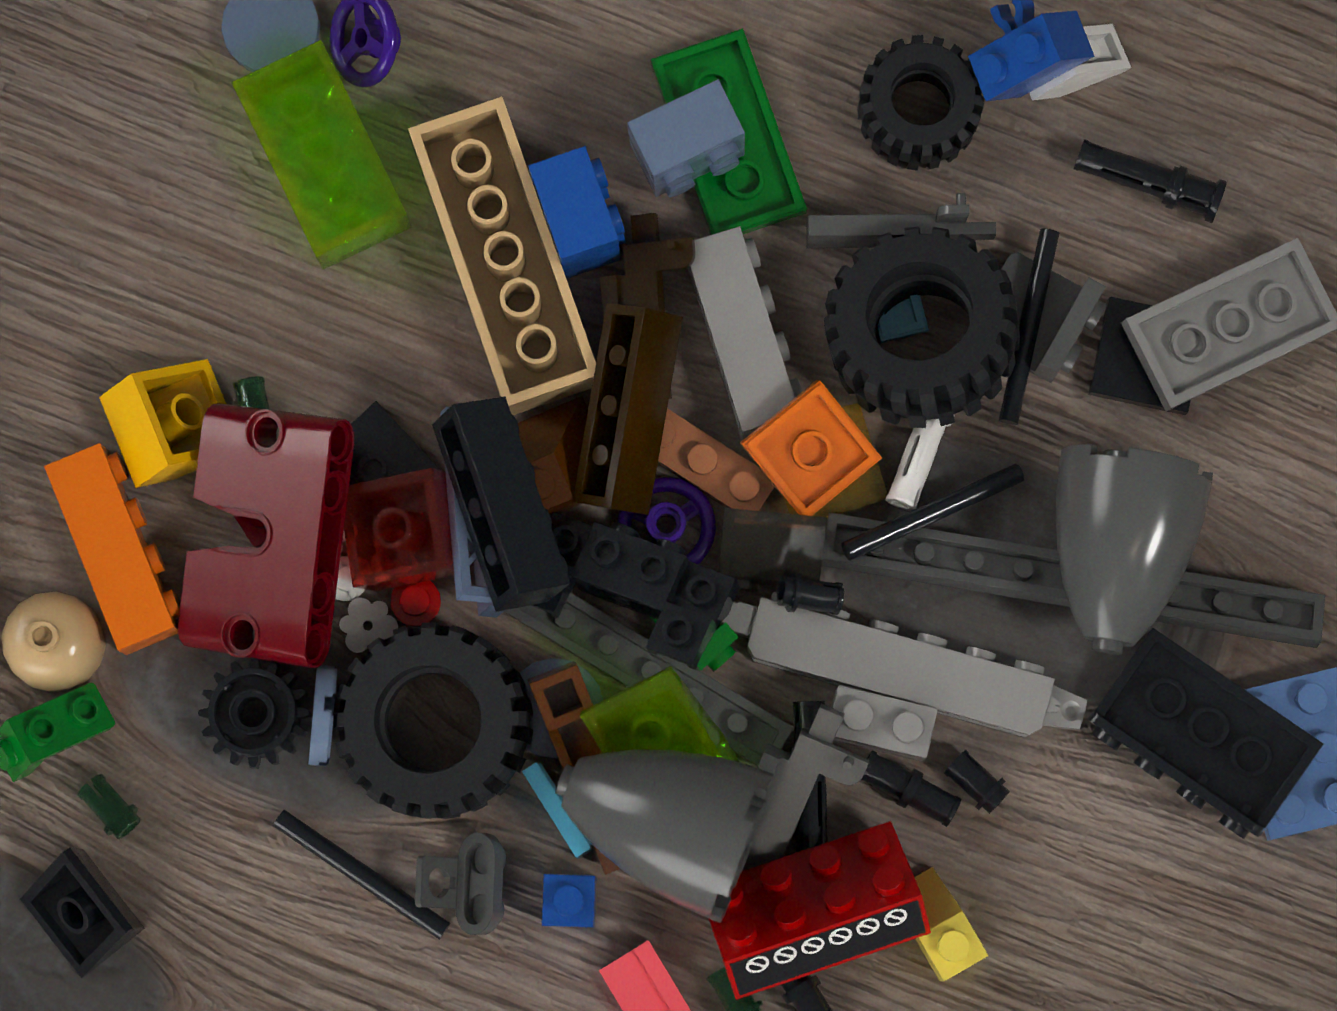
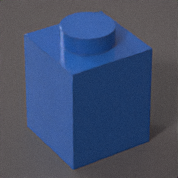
(569, 900)

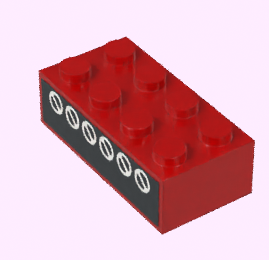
(819, 910)

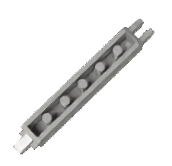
(906, 669)

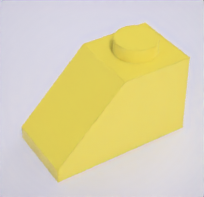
(952, 941)

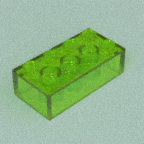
(322, 154)

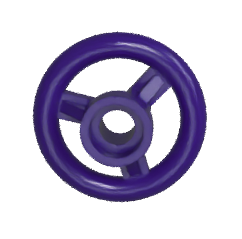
(369, 37)
(696, 505)

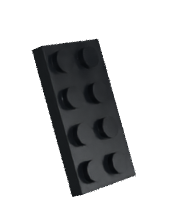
(1204, 734)

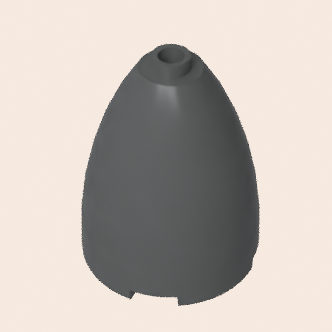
(1125, 537)
(670, 819)

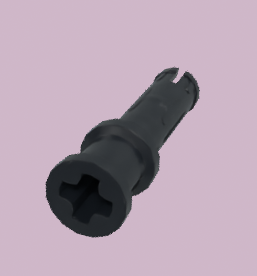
(1173, 186)

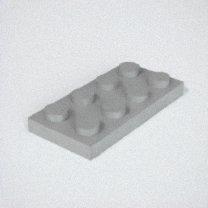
(1231, 324)

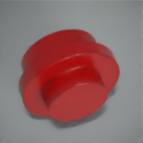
(416, 603)

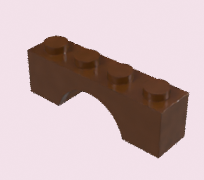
(560, 699)

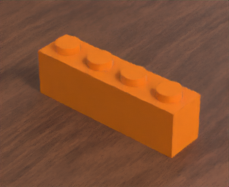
(113, 548)

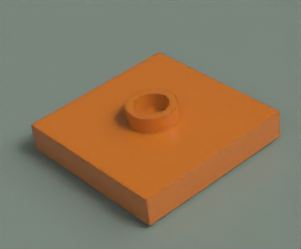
(811, 450)

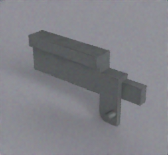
(862, 230)
(795, 780)

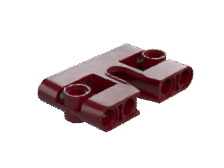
(301, 497)

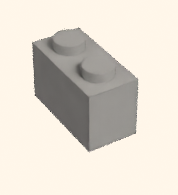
(884, 723)

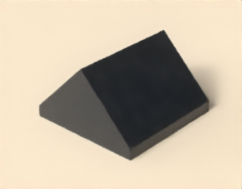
(81, 911)

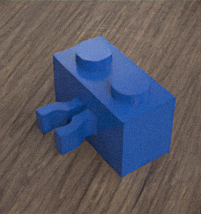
(1029, 51)

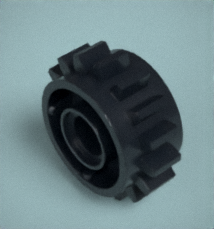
(227, 708)

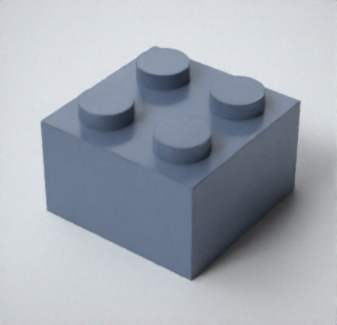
(687, 140)

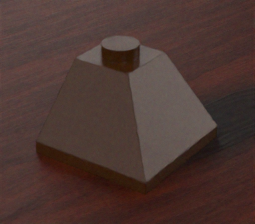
(554, 450)

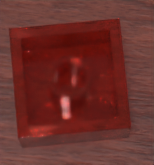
(399, 530)

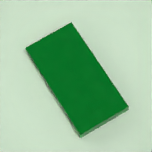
(764, 183)

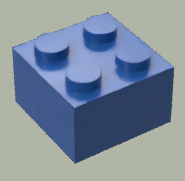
(575, 210)

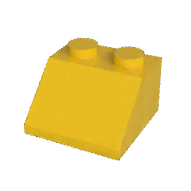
(161, 418)

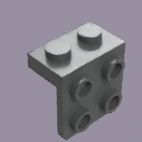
(1063, 316)

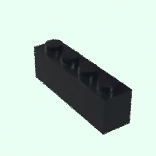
(501, 503)

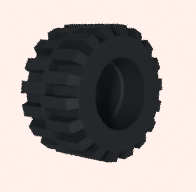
(928, 64)

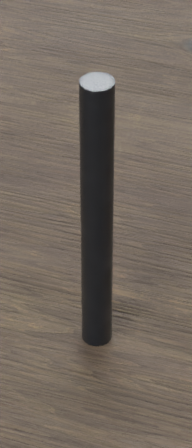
(1029, 325)
(932, 512)
(361, 874)

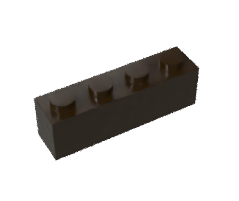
(627, 408)

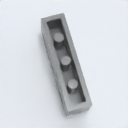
(740, 328)

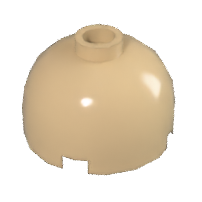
(53, 641)

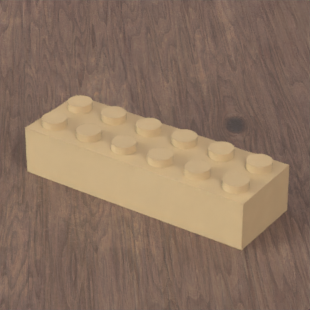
(505, 255)

